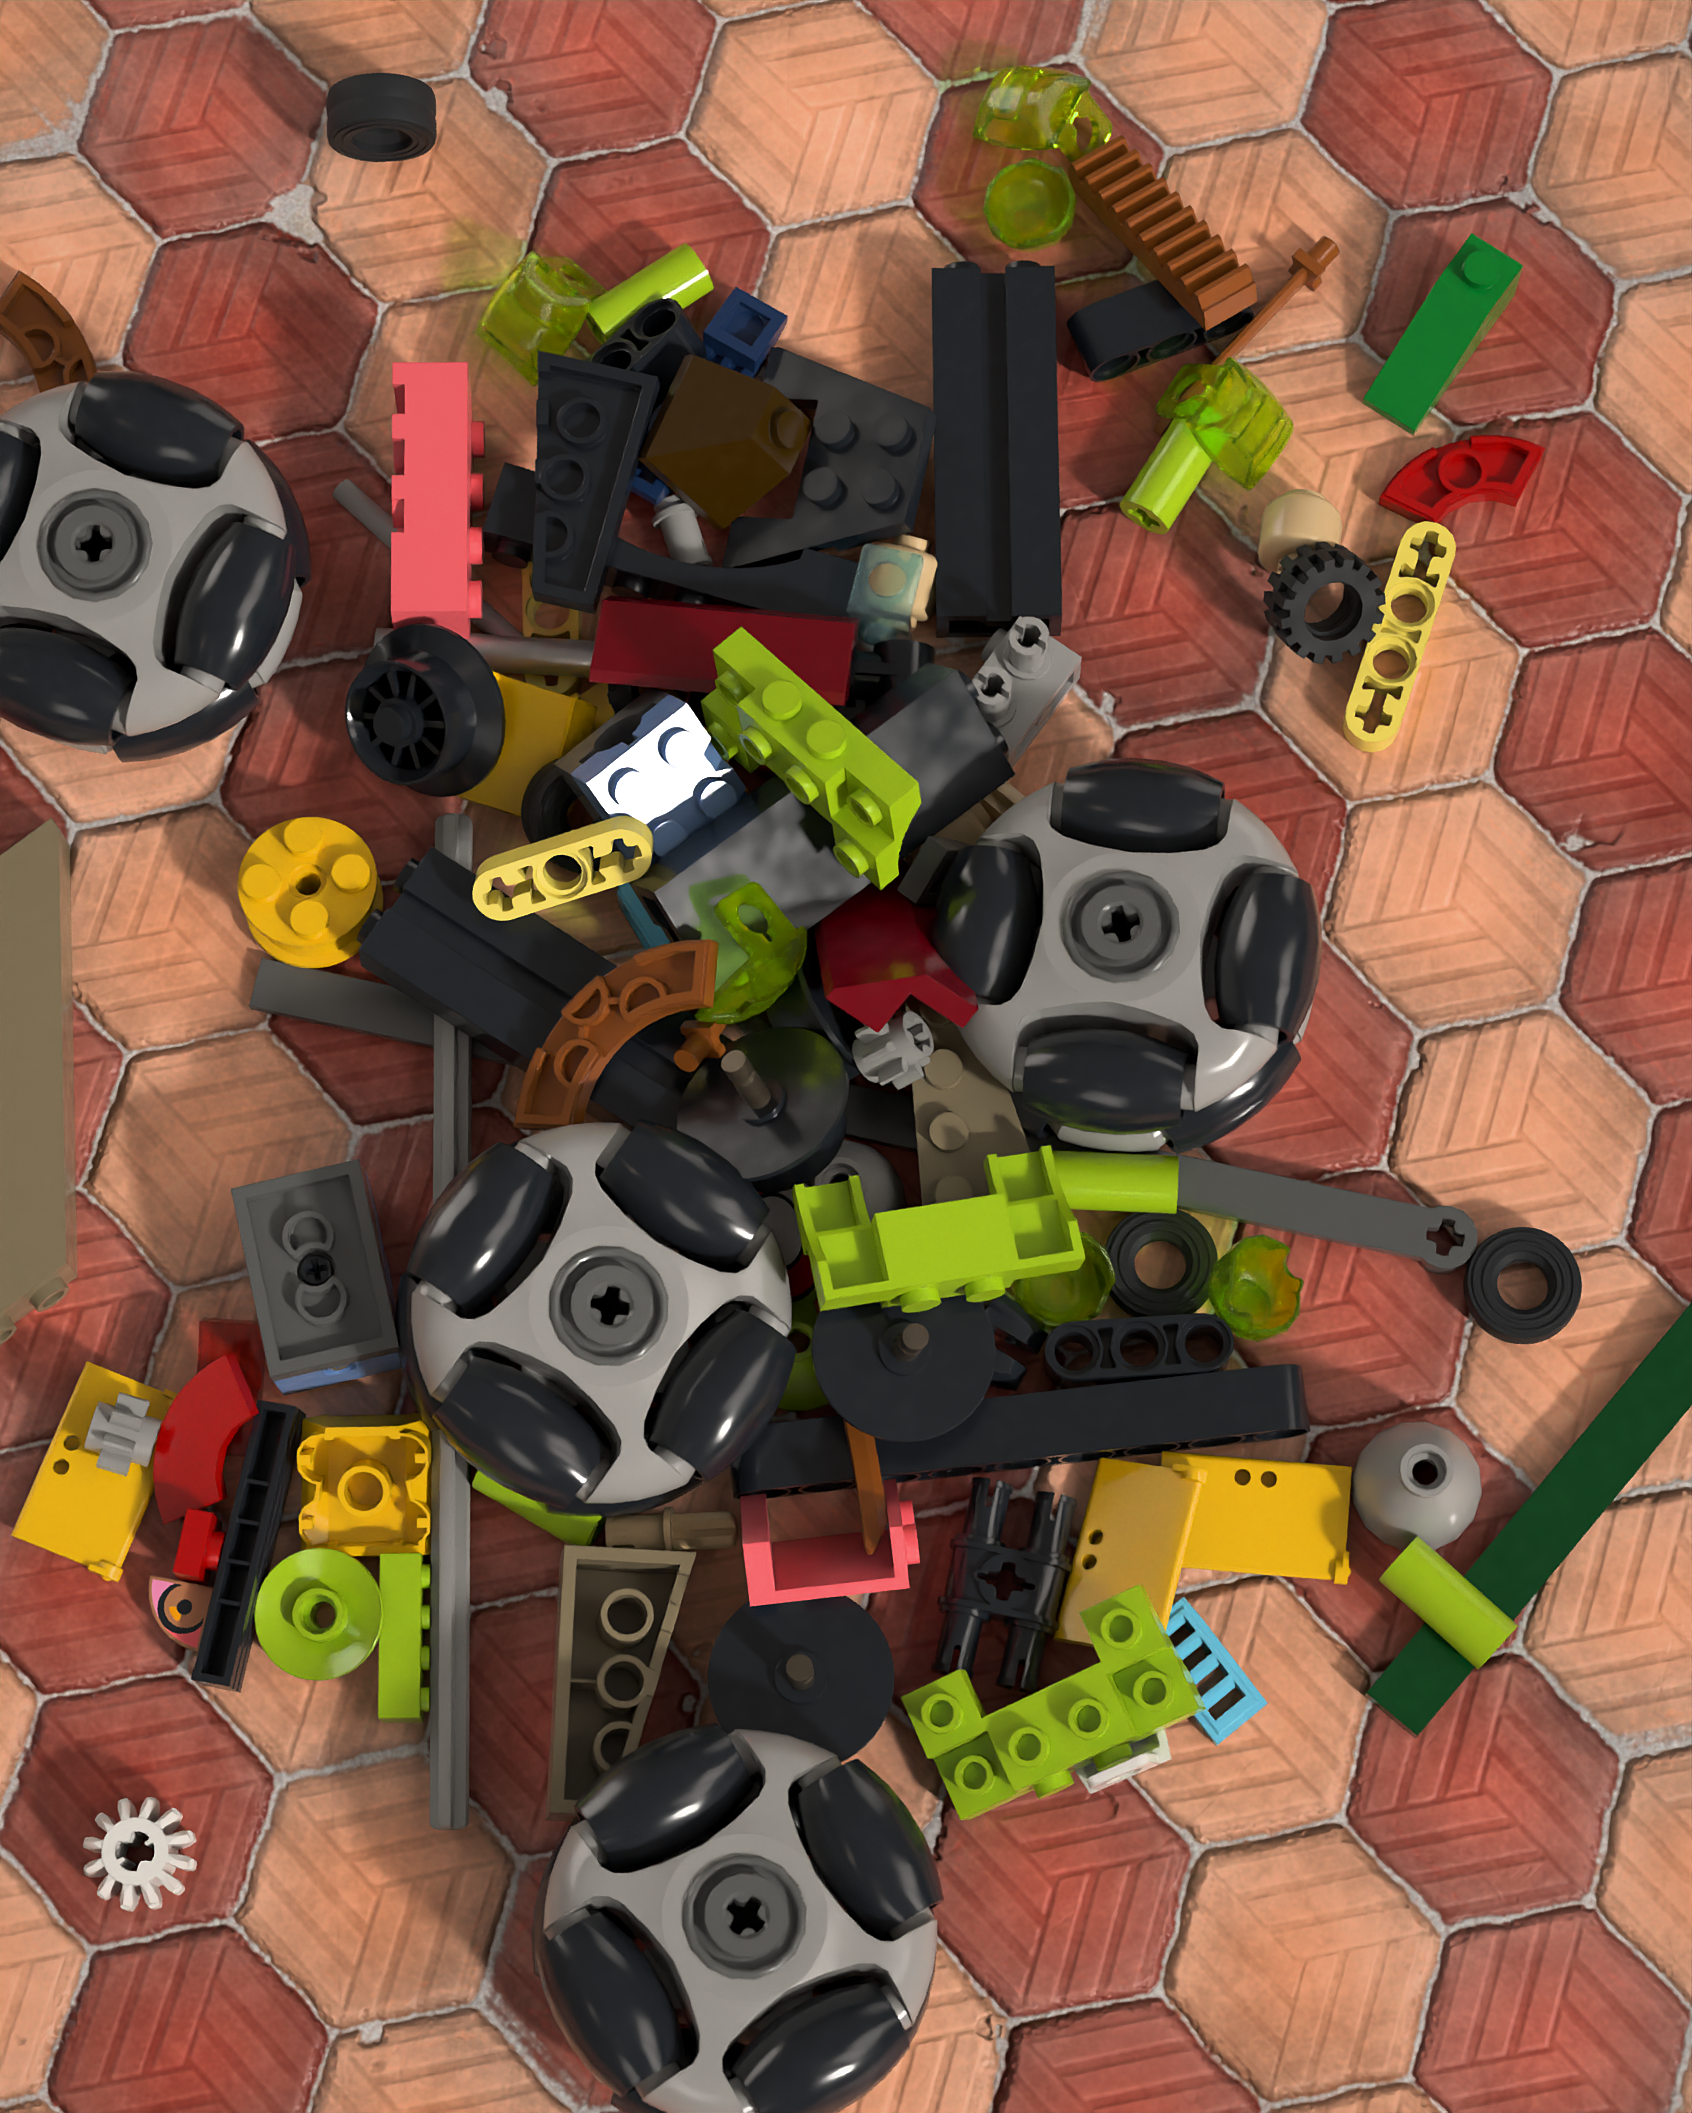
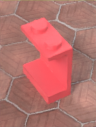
(826, 1563)

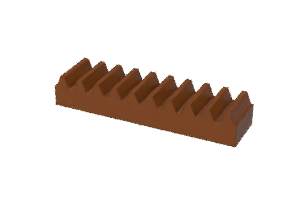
(1163, 233)

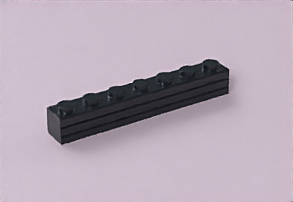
(248, 1546)

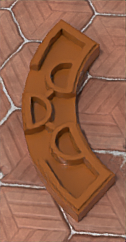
(44, 334)
(605, 1017)

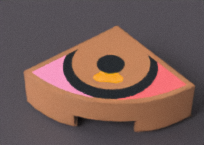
(180, 1609)

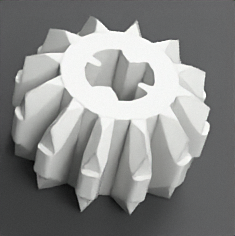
(149, 1874)

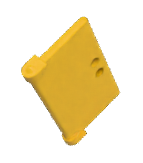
(83, 1508)
(1266, 1528)
(1145, 1533)

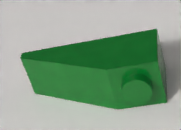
(1444, 333)

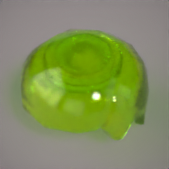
(1030, 205)
(1255, 1289)
(1069, 1294)

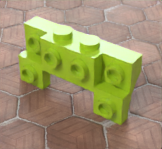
(778, 721)
(943, 1247)
(1065, 1726)

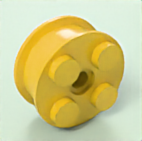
(309, 891)

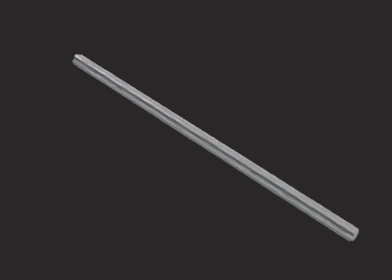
(449, 1469)

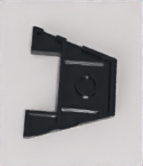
(858, 470)

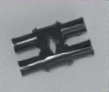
(1037, 1568)

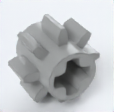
(895, 1051)
(122, 1434)

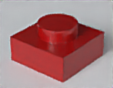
(199, 1547)

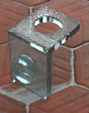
(881, 615)

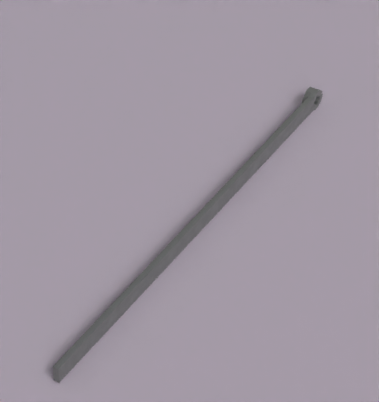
(890, 1121)

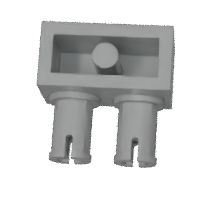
(1024, 681)

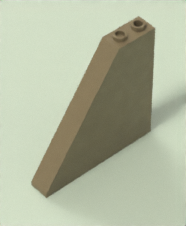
(36, 1078)

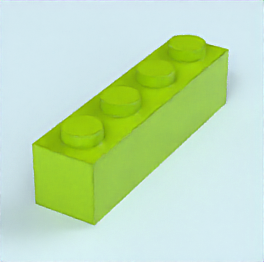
(402, 1638)

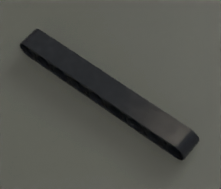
(1042, 1431)

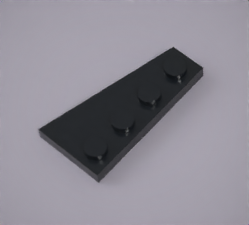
(587, 453)

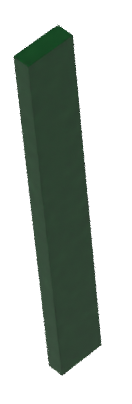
(1550, 1522)

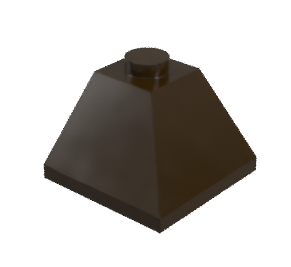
(723, 439)

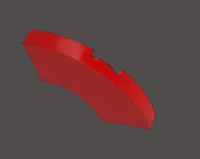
(1462, 474)
(196, 1438)

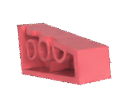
(435, 497)

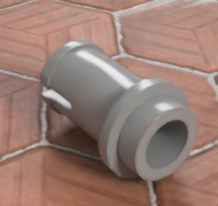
(681, 531)

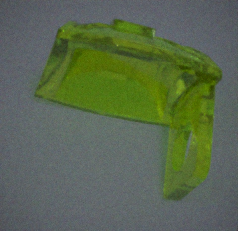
(1036, 111)
(537, 311)
(1232, 420)
(769, 964)

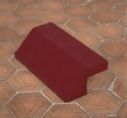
(674, 644)
(881, 952)

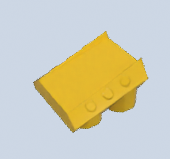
(537, 731)
(366, 1484)

